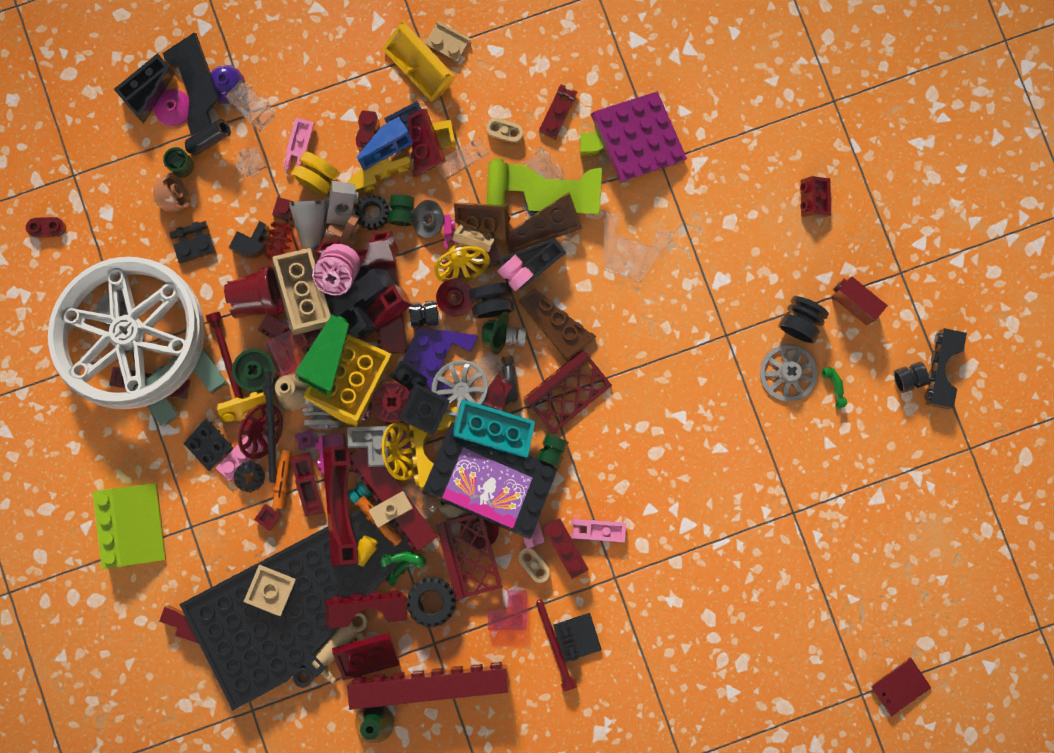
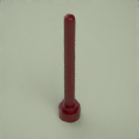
(214, 320)
(567, 681)

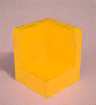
(444, 134)

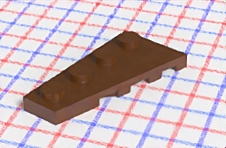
(549, 223)
(561, 330)

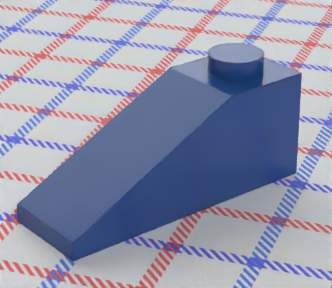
(386, 142)

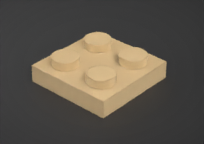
(466, 236)
(270, 590)

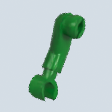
(838, 386)
(416, 558)
(399, 570)

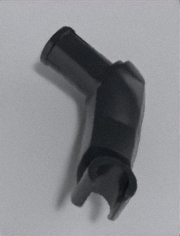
(510, 376)

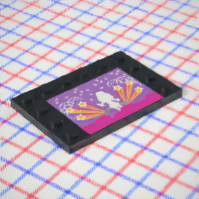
(490, 483)

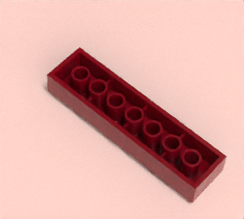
(427, 686)

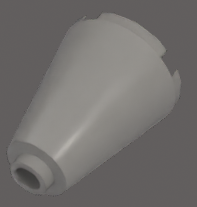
(309, 221)

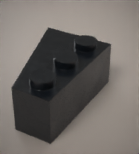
(537, 257)
(360, 294)

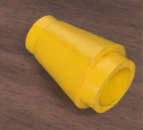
(366, 549)

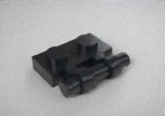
(194, 247)

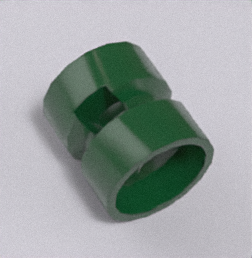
(178, 162)
(401, 207)
(552, 450)

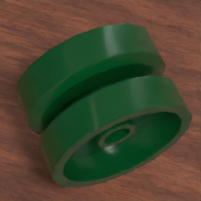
(244, 368)

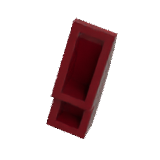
(307, 484)
(176, 618)

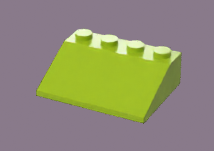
(129, 526)

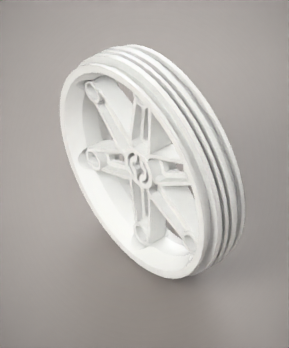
(109, 271)

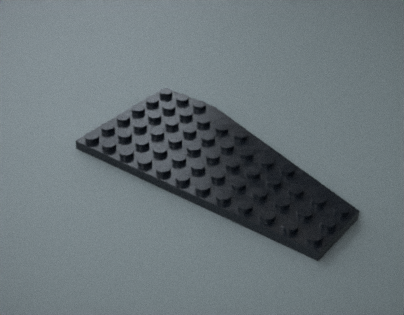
(260, 650)

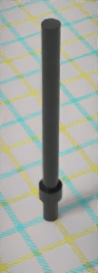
(269, 391)

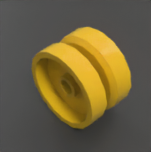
(315, 173)

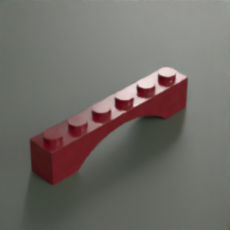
(384, 308)
(341, 538)

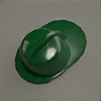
(495, 333)

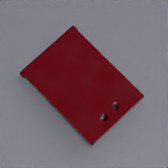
(901, 686)

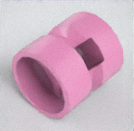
(515, 273)

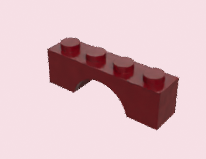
(381, 249)
(341, 610)

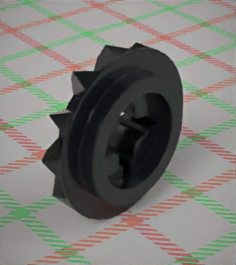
(247, 468)

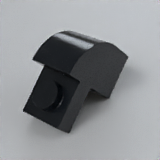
(253, 246)

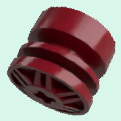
(381, 402)

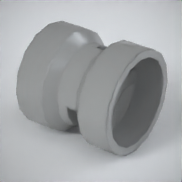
(511, 336)

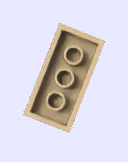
(301, 297)

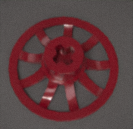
(255, 428)

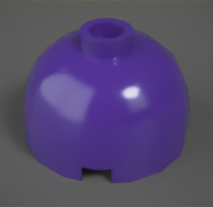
(225, 78)

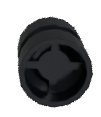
(423, 314)
(913, 377)

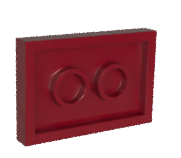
(366, 656)

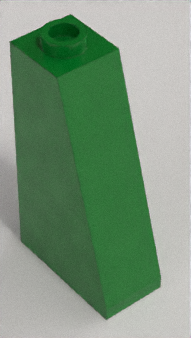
(324, 357)

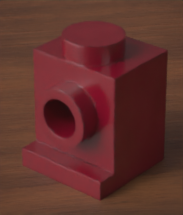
(272, 327)

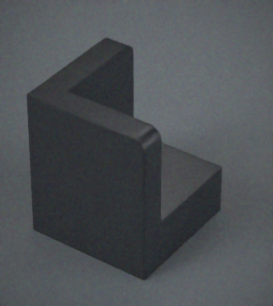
(362, 324)

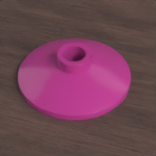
(175, 115)

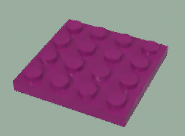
(638, 136)

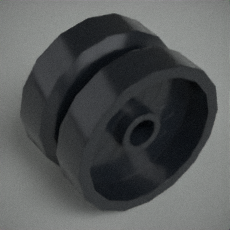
(491, 300)

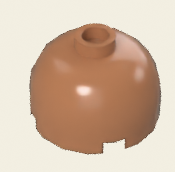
(170, 193)

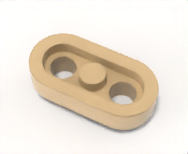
(505, 130)
(533, 565)

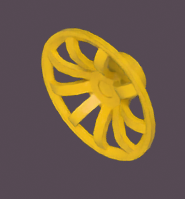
(460, 258)
(395, 451)

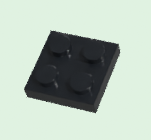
(424, 409)

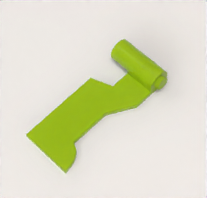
(541, 191)

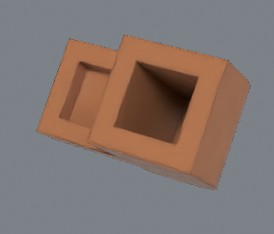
(346, 235)

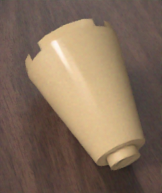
(290, 392)

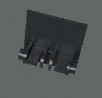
(208, 444)
(577, 637)

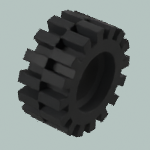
(369, 201)

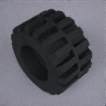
(414, 607)

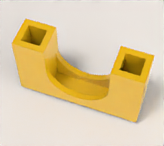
(418, 442)

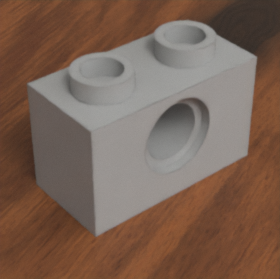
(341, 193)

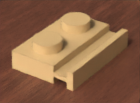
(447, 42)

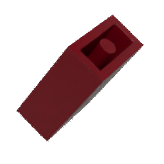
(858, 300)

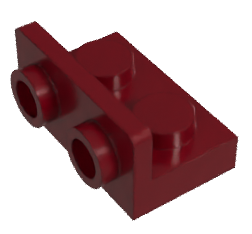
(815, 196)

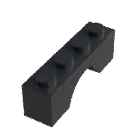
(940, 391)

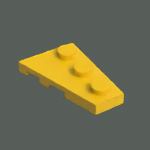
(238, 408)

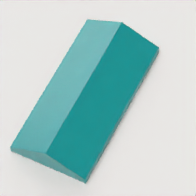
(493, 428)

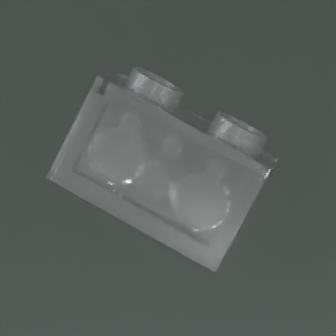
(542, 164)

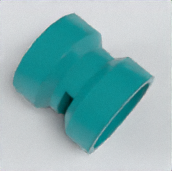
(362, 490)

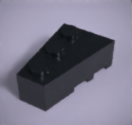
(145, 86)

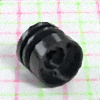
(804, 318)

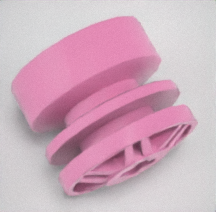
(336, 269)

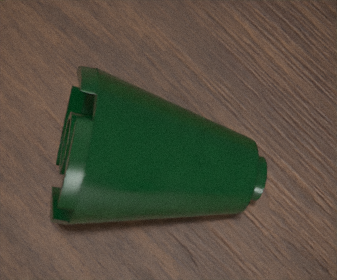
(379, 718)

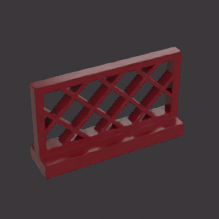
(557, 378)
(454, 564)

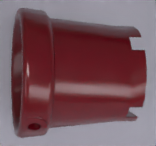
(254, 294)

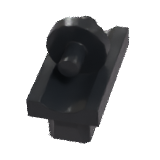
(408, 376)

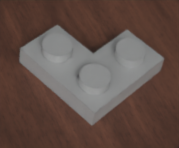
(371, 439)

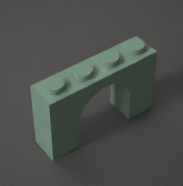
(207, 372)

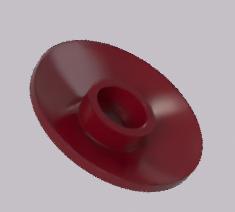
(460, 290)
(493, 532)

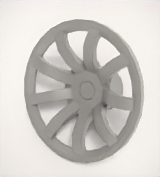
(788, 372)
(460, 388)

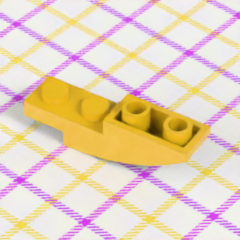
(366, 180)

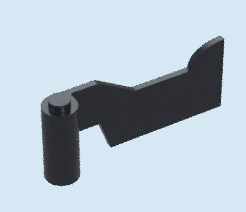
(201, 92)

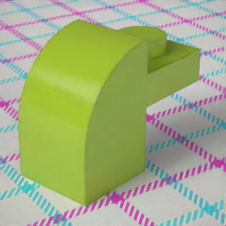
(591, 143)

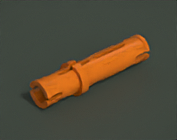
(279, 502)
(387, 530)

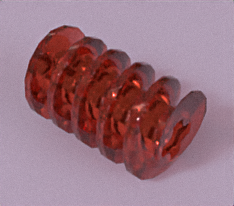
(278, 239)

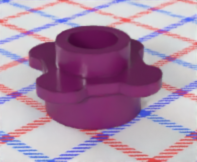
(301, 436)

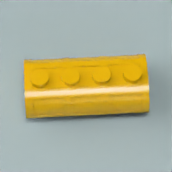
(418, 62)

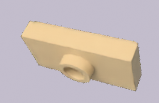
(390, 509)

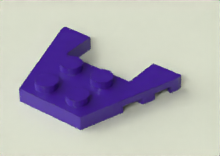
(430, 350)

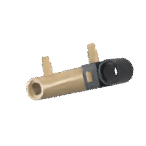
(323, 657)

